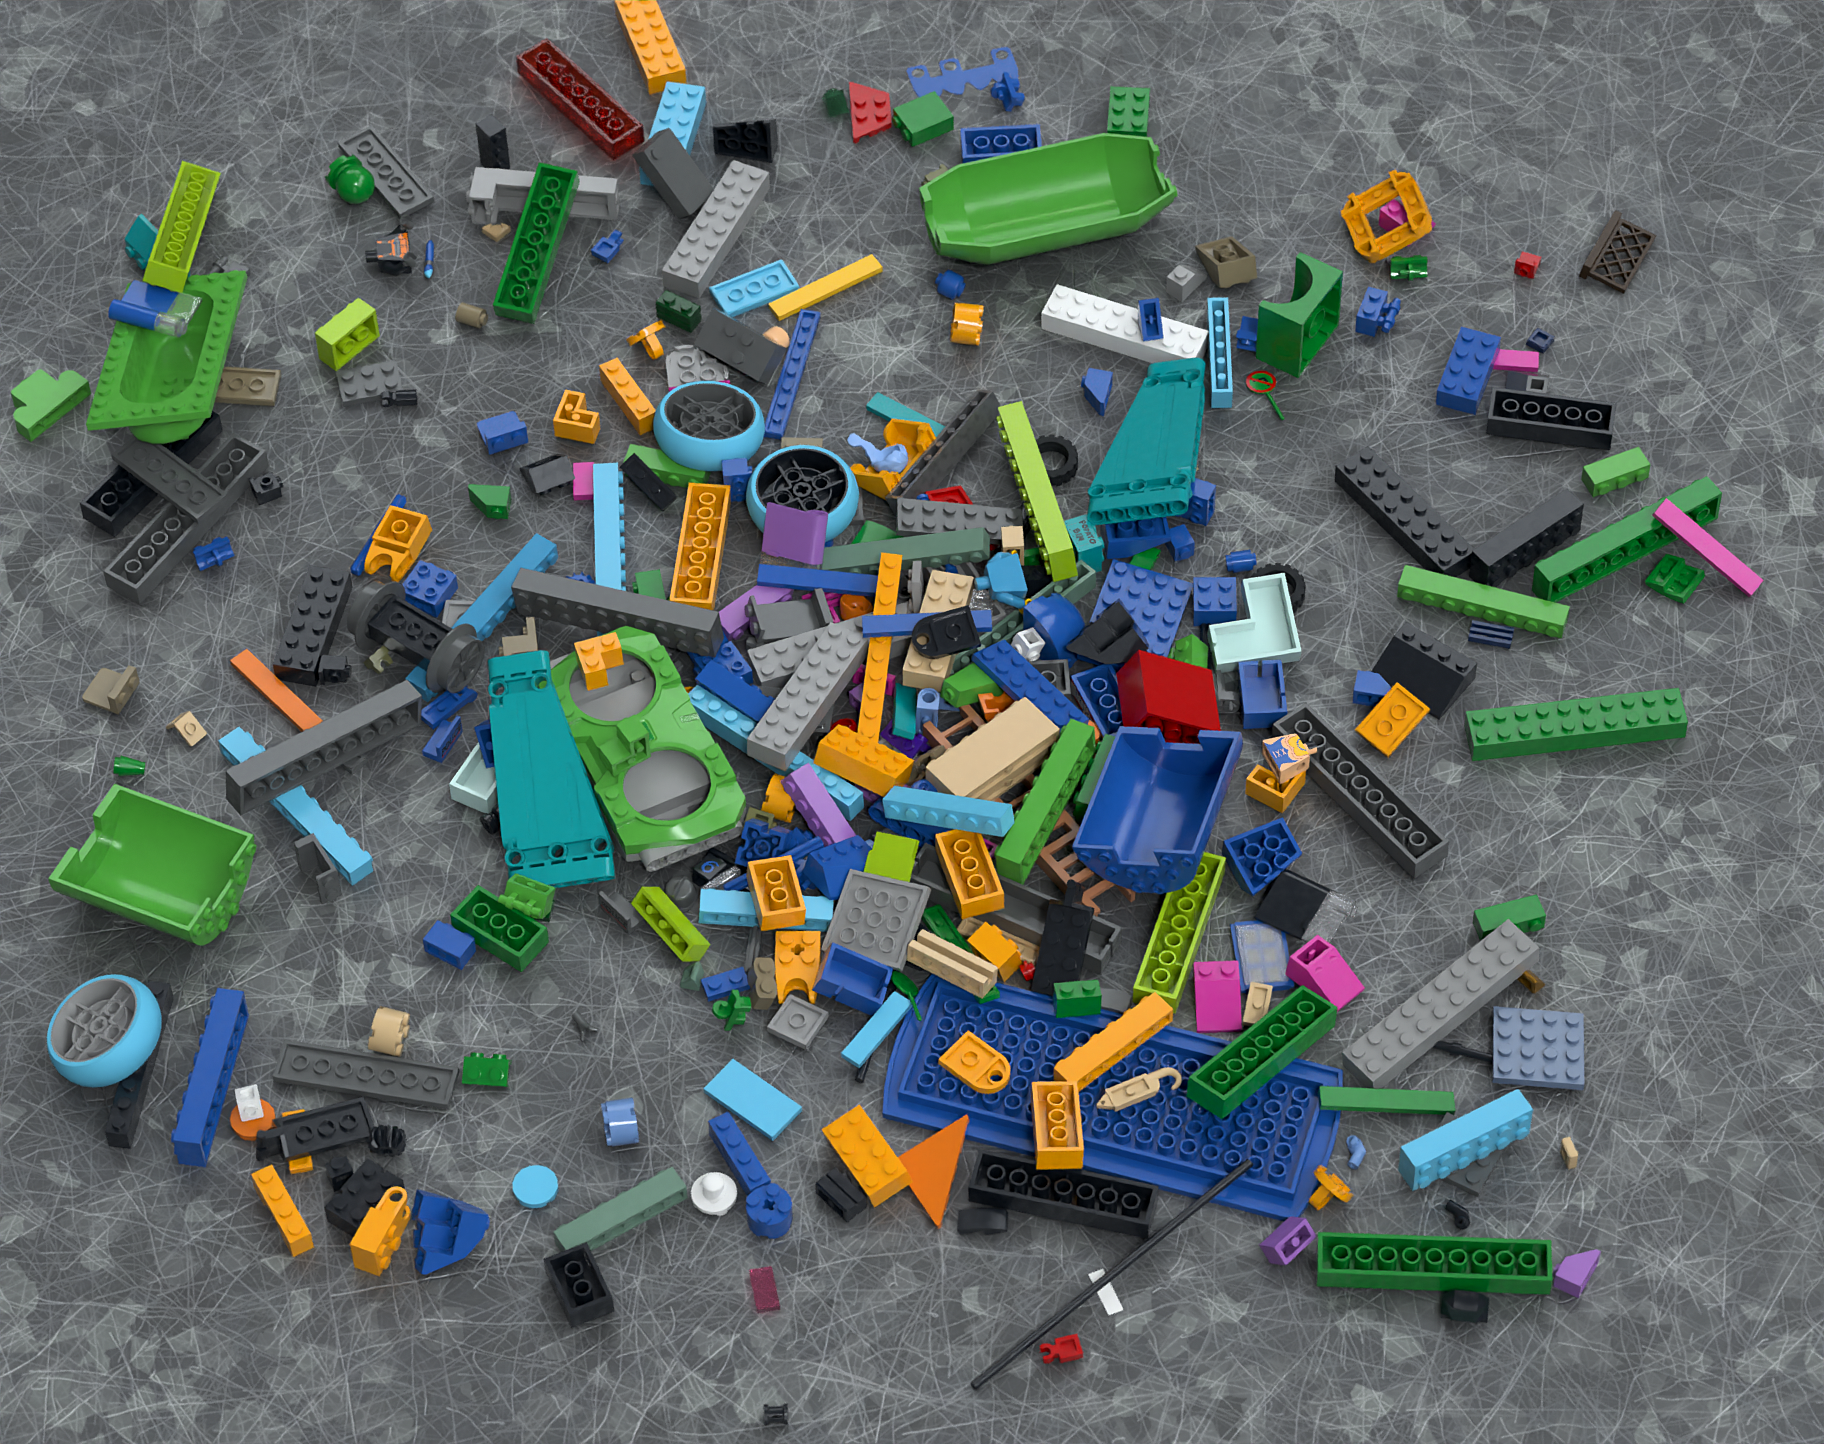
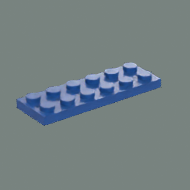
(1022, 680)

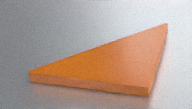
(934, 1166)

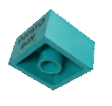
(1085, 542)

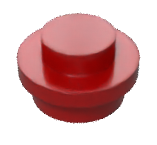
(1028, 970)

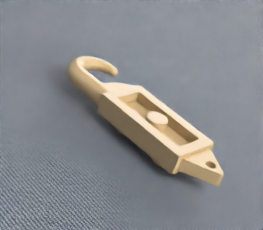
(1137, 1089)

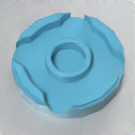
(535, 1186)

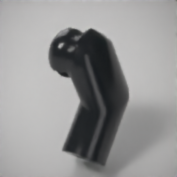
(1461, 1214)

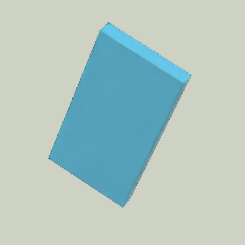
(754, 288)
(752, 1099)

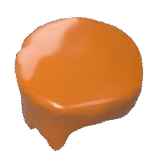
(854, 606)

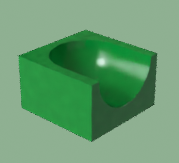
(1296, 331)

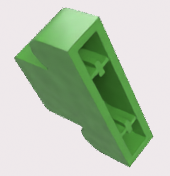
(44, 400)

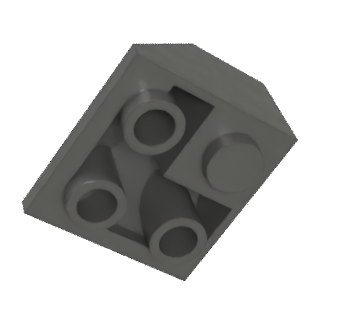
(1527, 382)

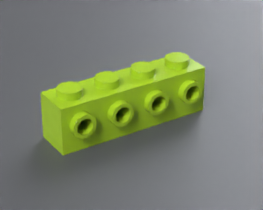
(670, 924)

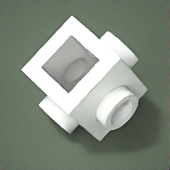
(1028, 644)

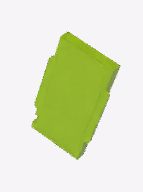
(892, 856)

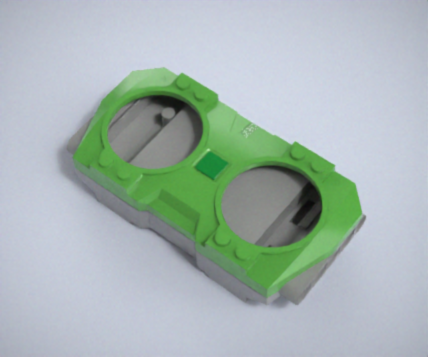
(680, 795)

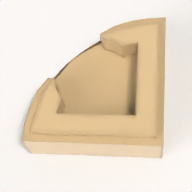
(496, 232)

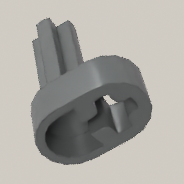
(1226, 700)

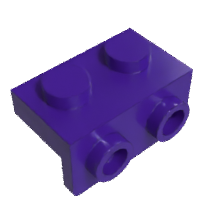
(906, 746)

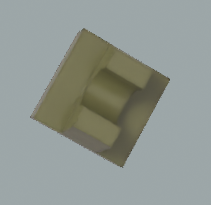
(379, 656)

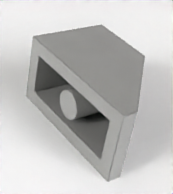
(1183, 281)

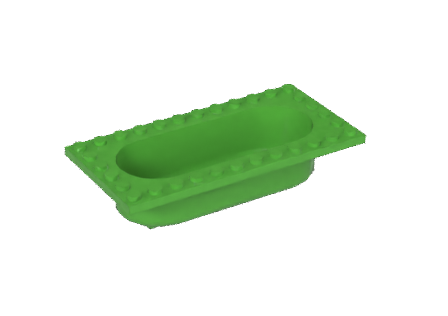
(165, 382)

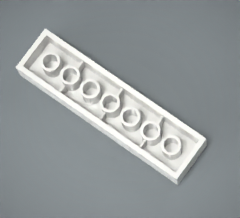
(1117, 327)

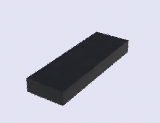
(648, 482)

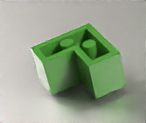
(627, 748)

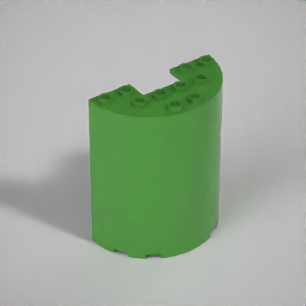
(159, 866)

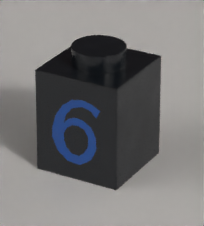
(708, 869)

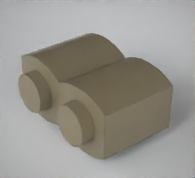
(919, 767)
(762, 983)

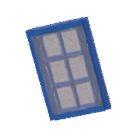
(1261, 955)

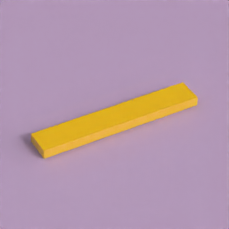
(825, 287)

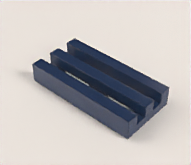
(1491, 631)

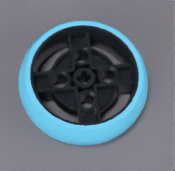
(804, 480)

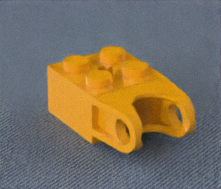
(397, 541)
(797, 962)
(380, 1233)

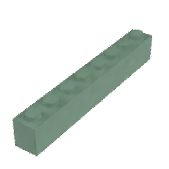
(931, 549)

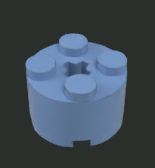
(620, 1122)

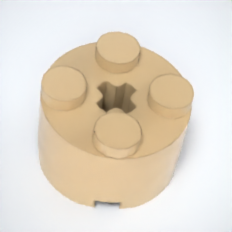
(388, 1031)

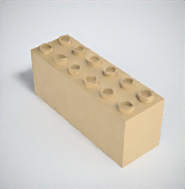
(995, 754)

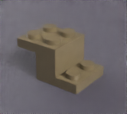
(521, 643)

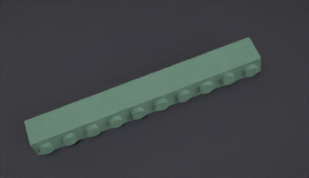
(1070, 588)

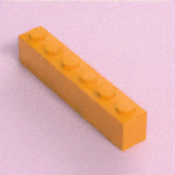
(1115, 1041)

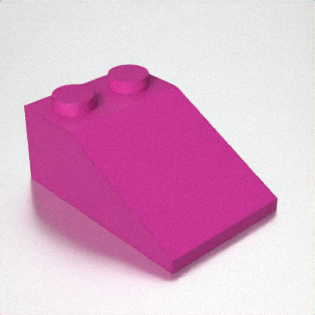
(1217, 996)

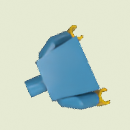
(1004, 580)

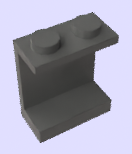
(310, 855)

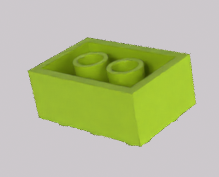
(347, 334)

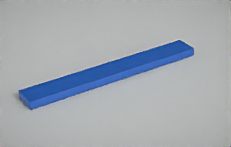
(791, 374)

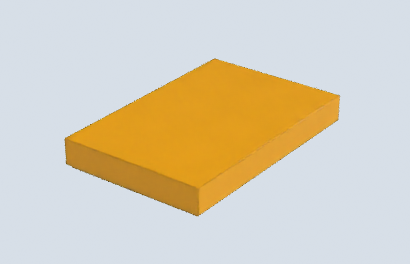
(1392, 720)

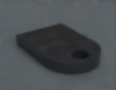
(947, 633)

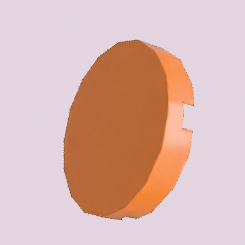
(248, 1129)

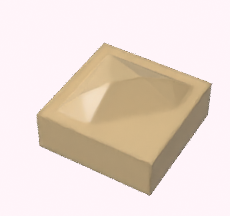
(1569, 1153)

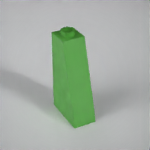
(966, 684)

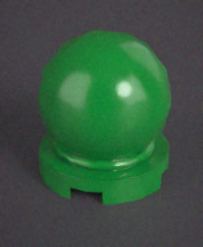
(351, 180)

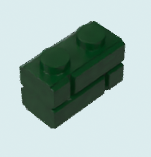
(678, 311)

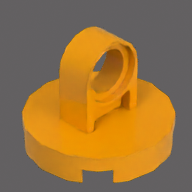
(649, 339)
(1330, 1186)

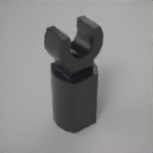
(401, 398)

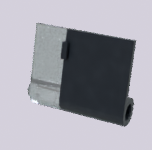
(1305, 908)

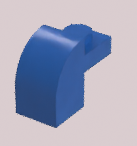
(1247, 334)

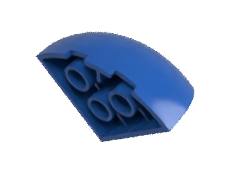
(1056, 623)

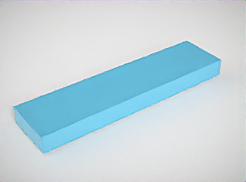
(876, 1029)

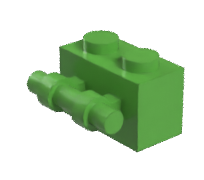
(1190, 651)
(528, 896)

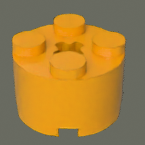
(966, 324)
(778, 801)

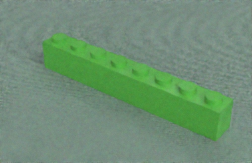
(1483, 601)

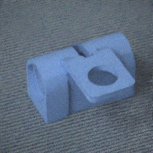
(927, 708)

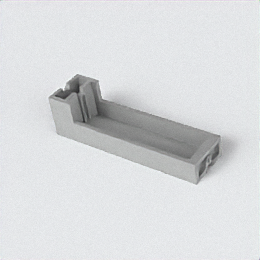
(508, 190)

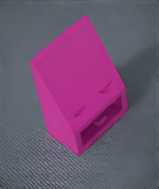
(1324, 972)

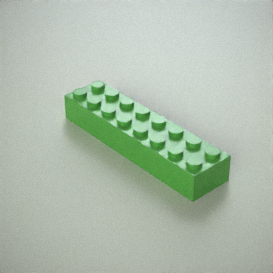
(1046, 801)

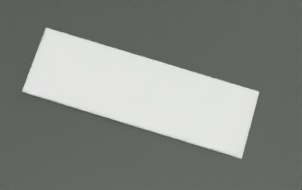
(1106, 1294)

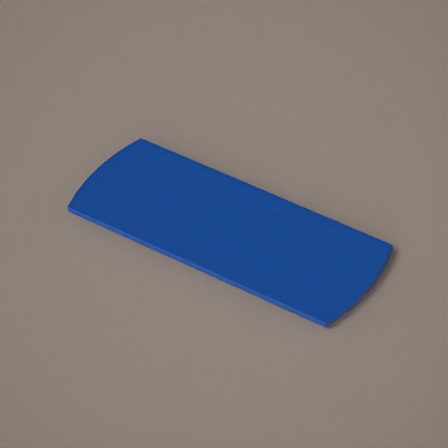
(1152, 1142)

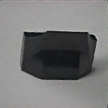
(1465, 1306)

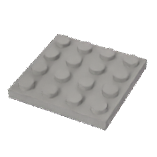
(877, 917)

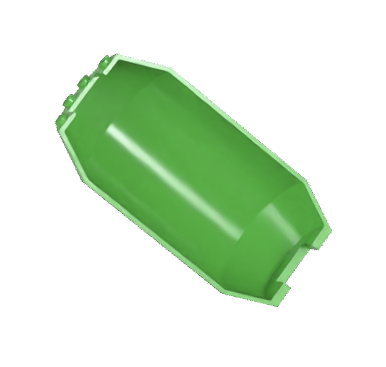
(1045, 198)

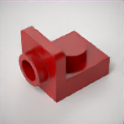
(1527, 265)

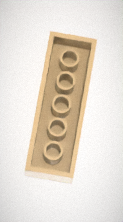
(943, 593)

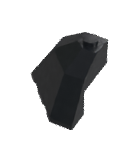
(1110, 638)

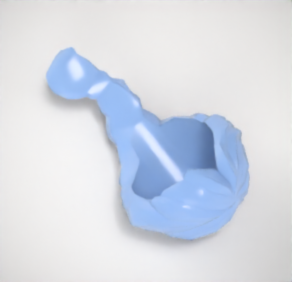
(888, 459)

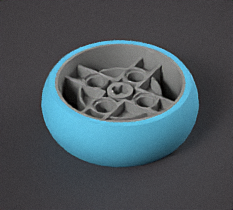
(104, 1030)

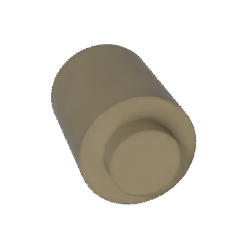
(471, 315)

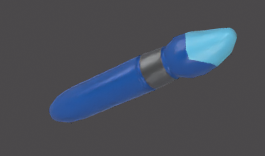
(428, 270)

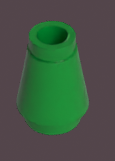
(128, 767)

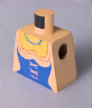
(1287, 755)

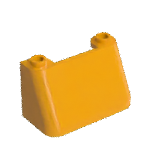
(915, 438)

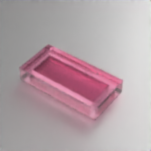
(764, 1289)

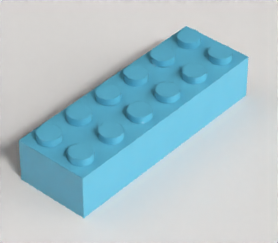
(681, 112)
(1465, 1140)

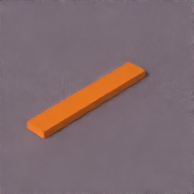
(275, 691)

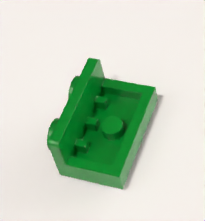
(486, 1070)

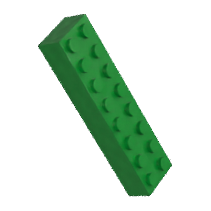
(536, 243)
(1261, 1052)

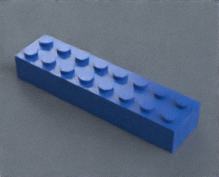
(210, 1077)

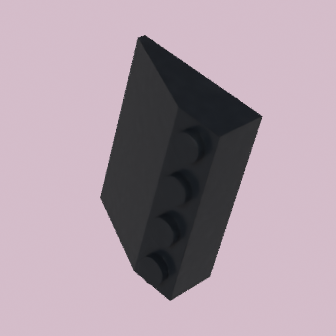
(1426, 669)

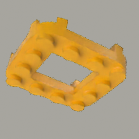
(1357, 207)

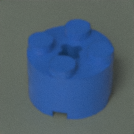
(769, 1211)

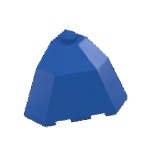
(445, 1230)

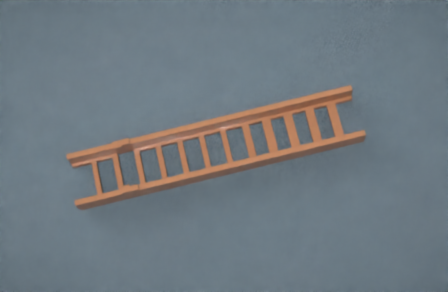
(1052, 868)

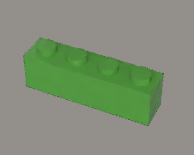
(666, 468)

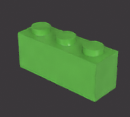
(1615, 472)

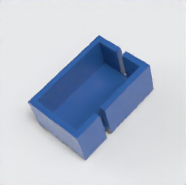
(1261, 697)
(852, 979)

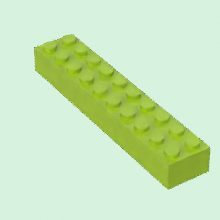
(181, 227)
(1036, 491)

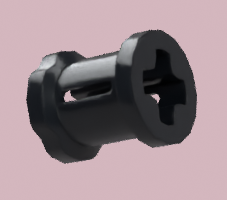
(776, 1414)

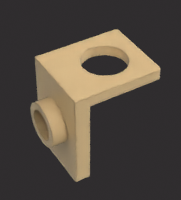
(188, 728)

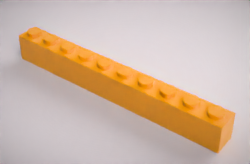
(879, 648)

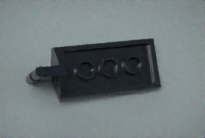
(1063, 940)
(316, 1131)

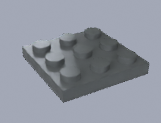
(1475, 1175)

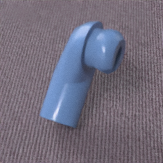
(1357, 1151)

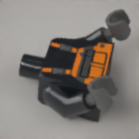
(394, 250)

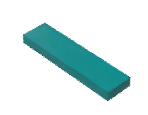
(890, 409)
(904, 711)

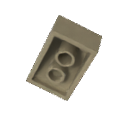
(1227, 262)

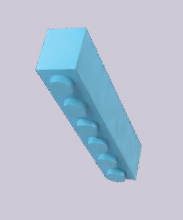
(1219, 353)
(948, 811)
(738, 909)

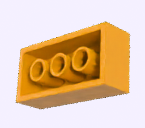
(863, 760)
(969, 872)
(1057, 1125)
(867, 1155)

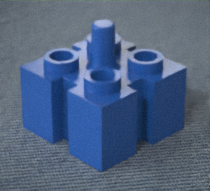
(762, 842)

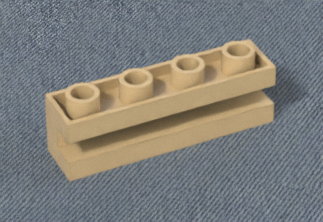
(952, 963)

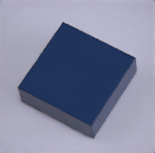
(1540, 340)

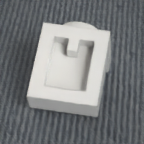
(249, 1103)

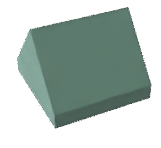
(692, 976)

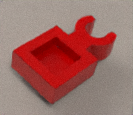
(1065, 1348)

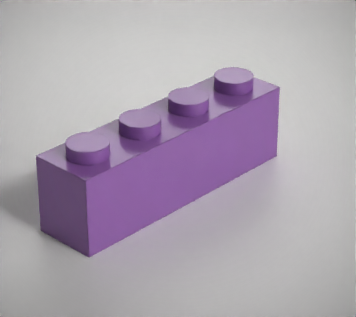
(733, 616)
(817, 806)

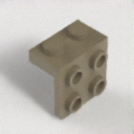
(111, 689)

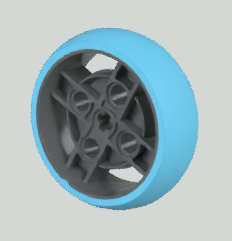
(708, 424)

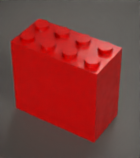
(1167, 697)

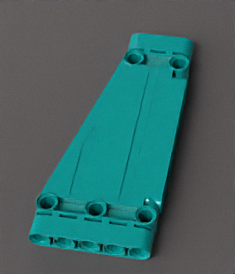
(1155, 448)

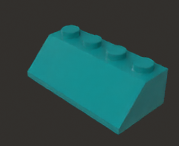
(140, 241)

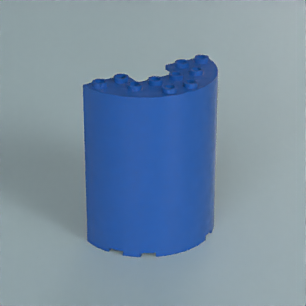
(1156, 807)

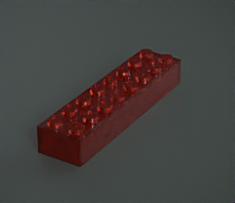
(580, 99)

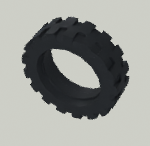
(1064, 447)
(1292, 577)

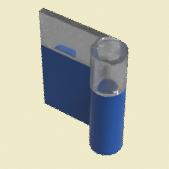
(155, 309)

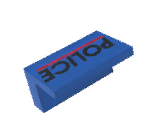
(443, 739)

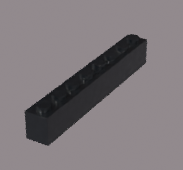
(133, 1089)

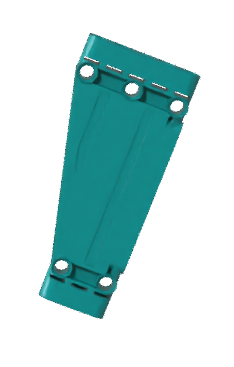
(542, 780)

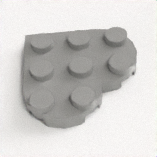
(691, 365)

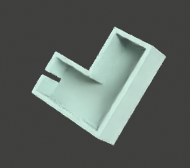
(1266, 632)
(475, 784)

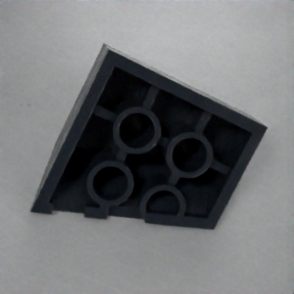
(746, 139)

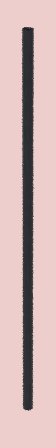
(1111, 1274)

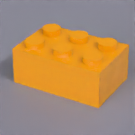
(776, 893)

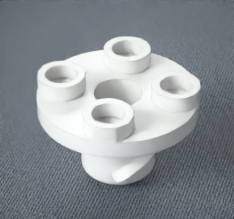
(714, 1193)

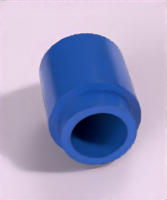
(1240, 561)

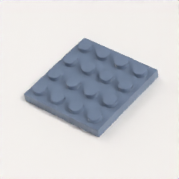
(1538, 1048)

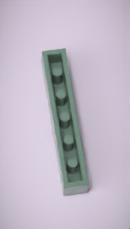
(623, 1212)

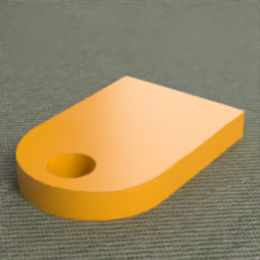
(976, 1063)

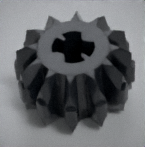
(387, 1141)

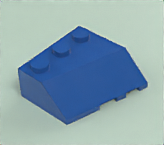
(1260, 854)
(831, 865)

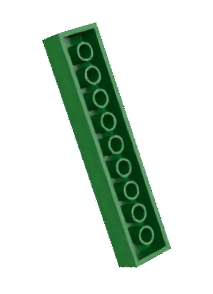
(1621, 543)
(1575, 724)
(1434, 1263)

